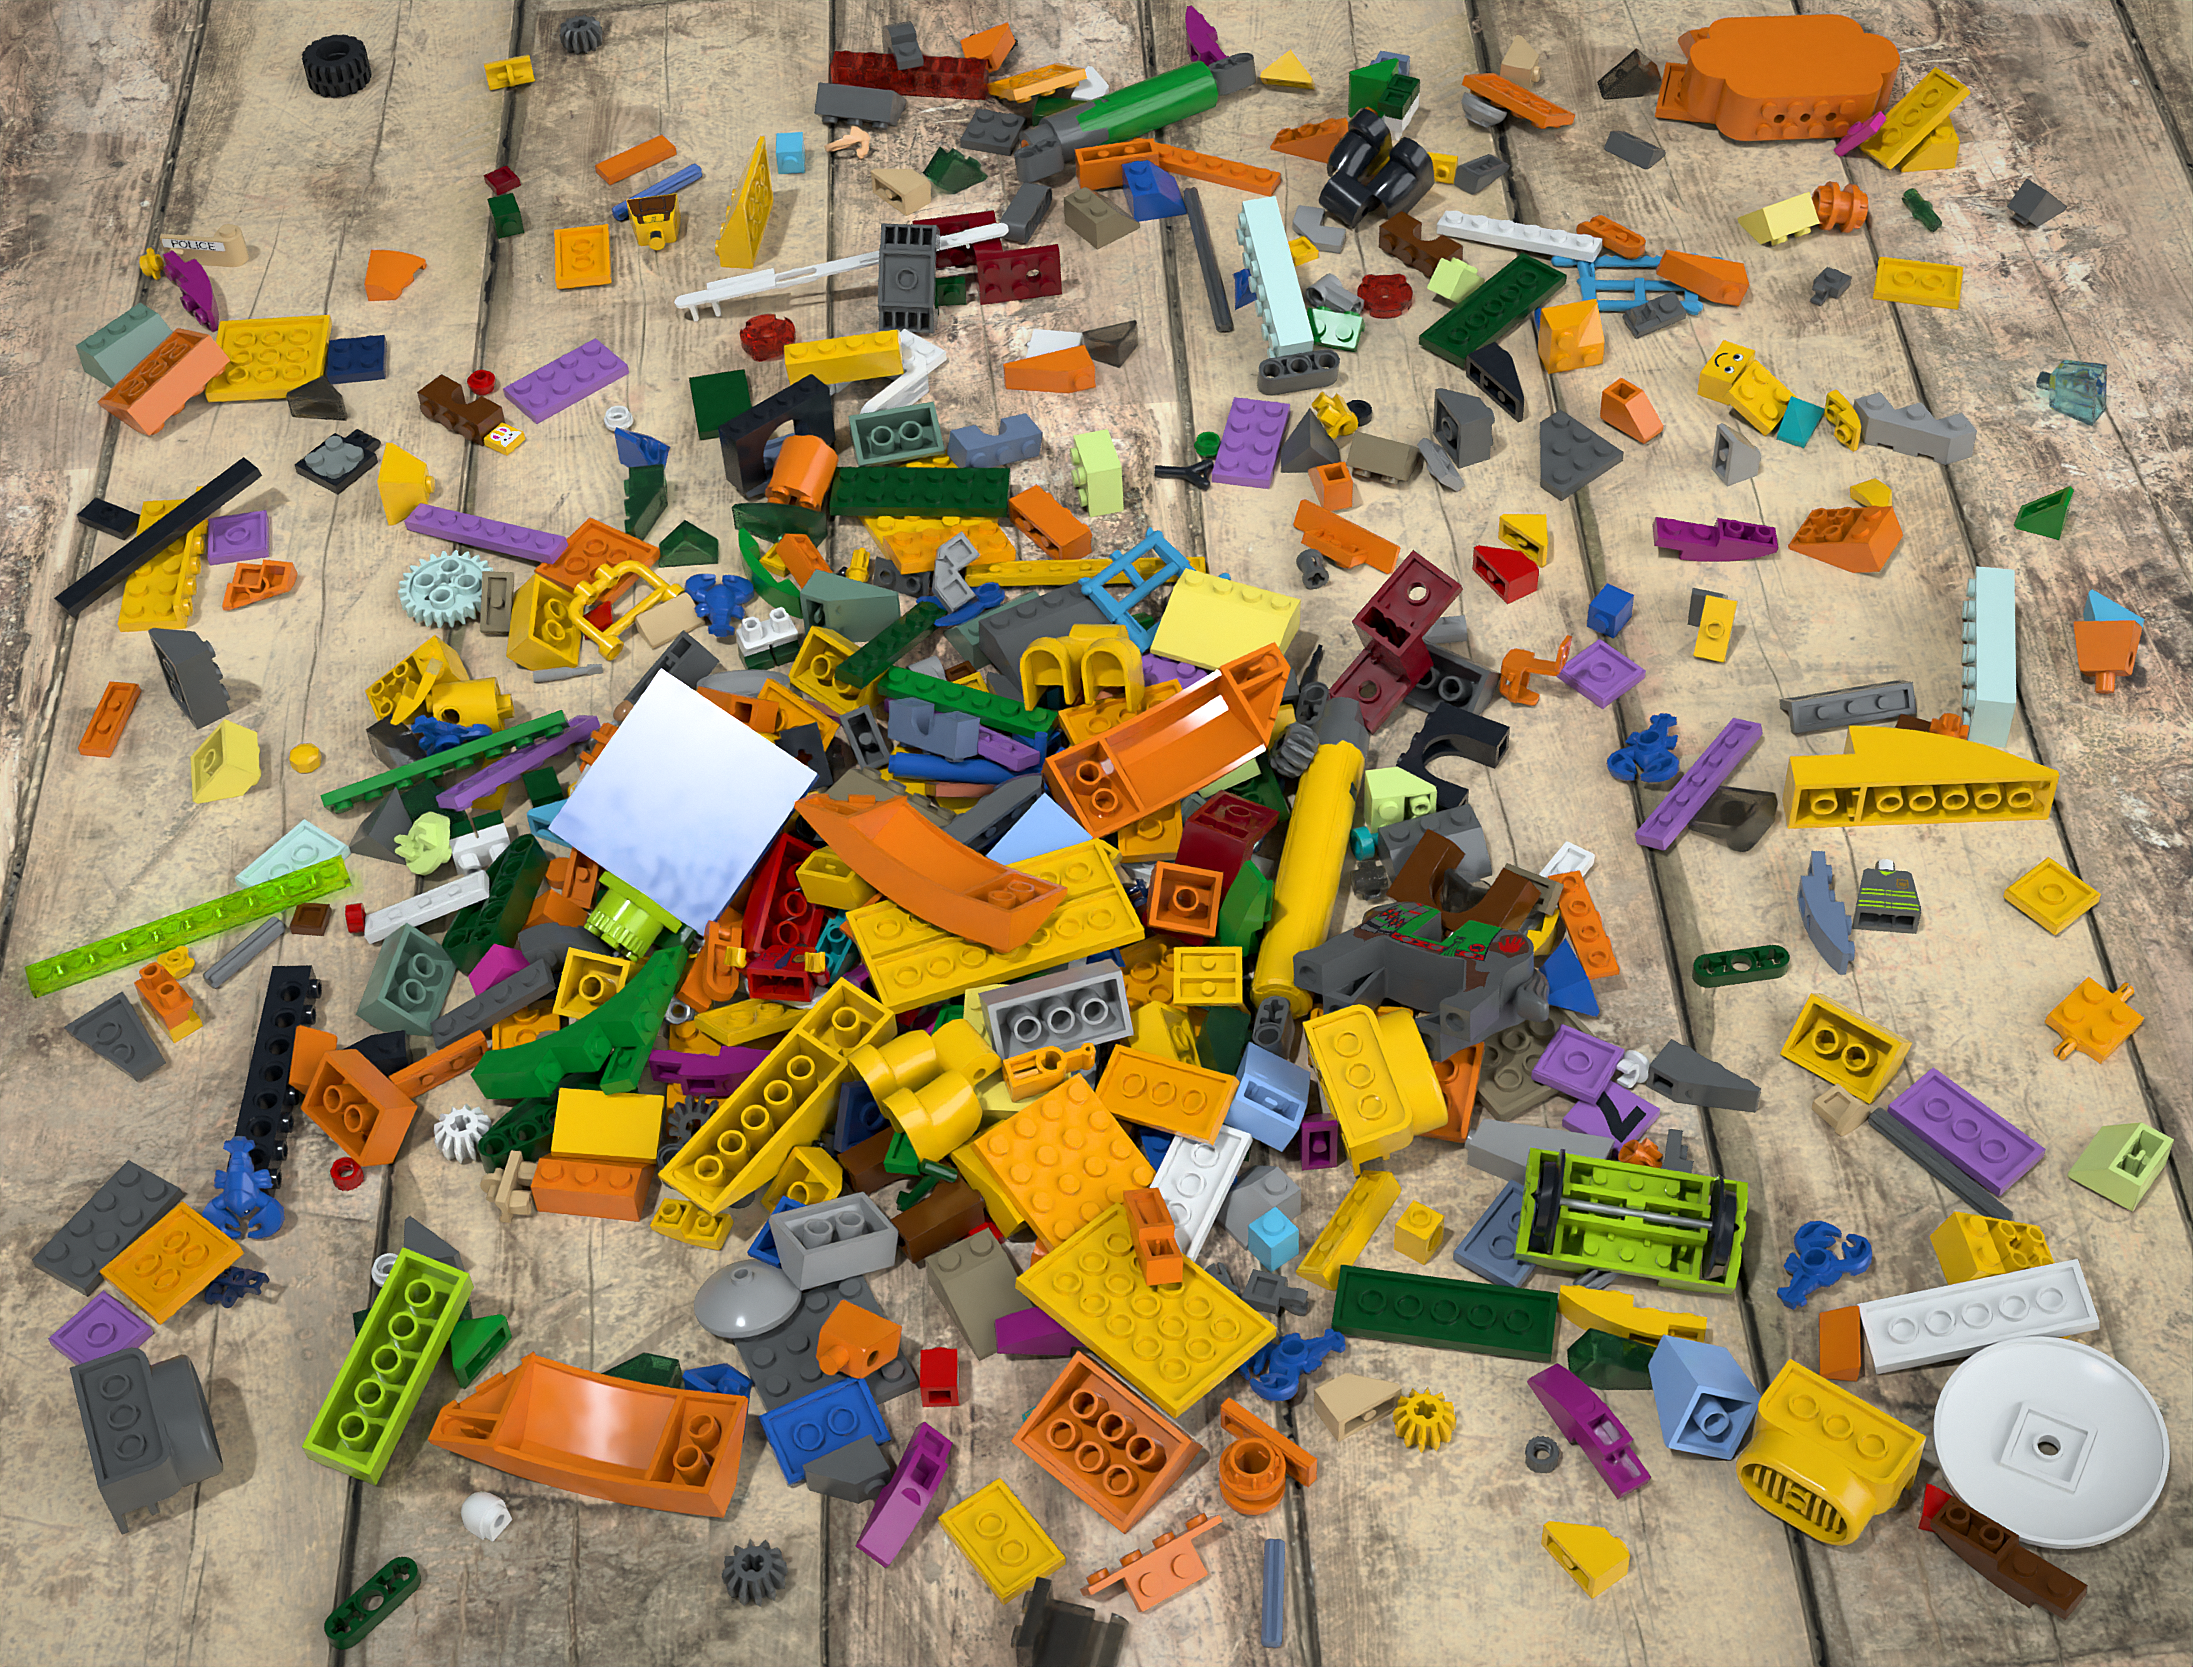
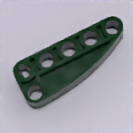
(498, 919)
(531, 1123)

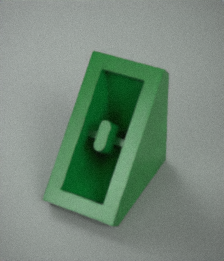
(2046, 515)
(476, 1344)

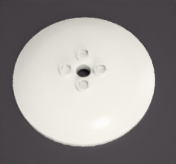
(2059, 1393)

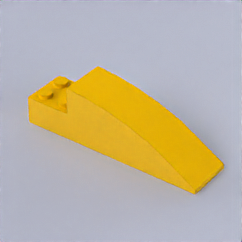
(1914, 779)
(781, 1102)

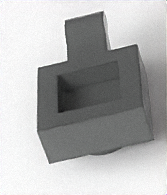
(1829, 283)
(1270, 1291)

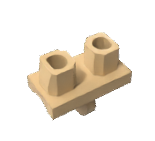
(506, 1185)

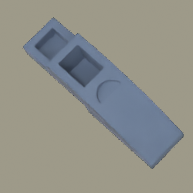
(1823, 917)

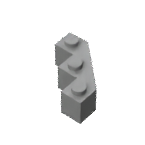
(1914, 430)

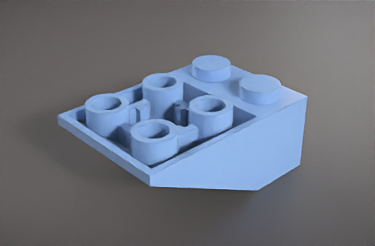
(1269, 1097)

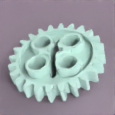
(443, 588)

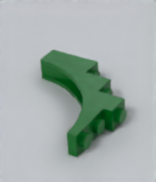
(583, 1046)

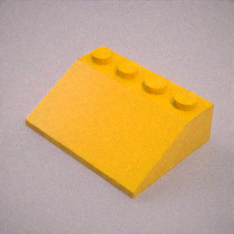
(748, 212)

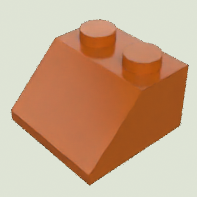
(1184, 899)

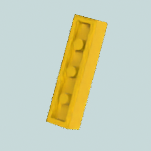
(1350, 1228)

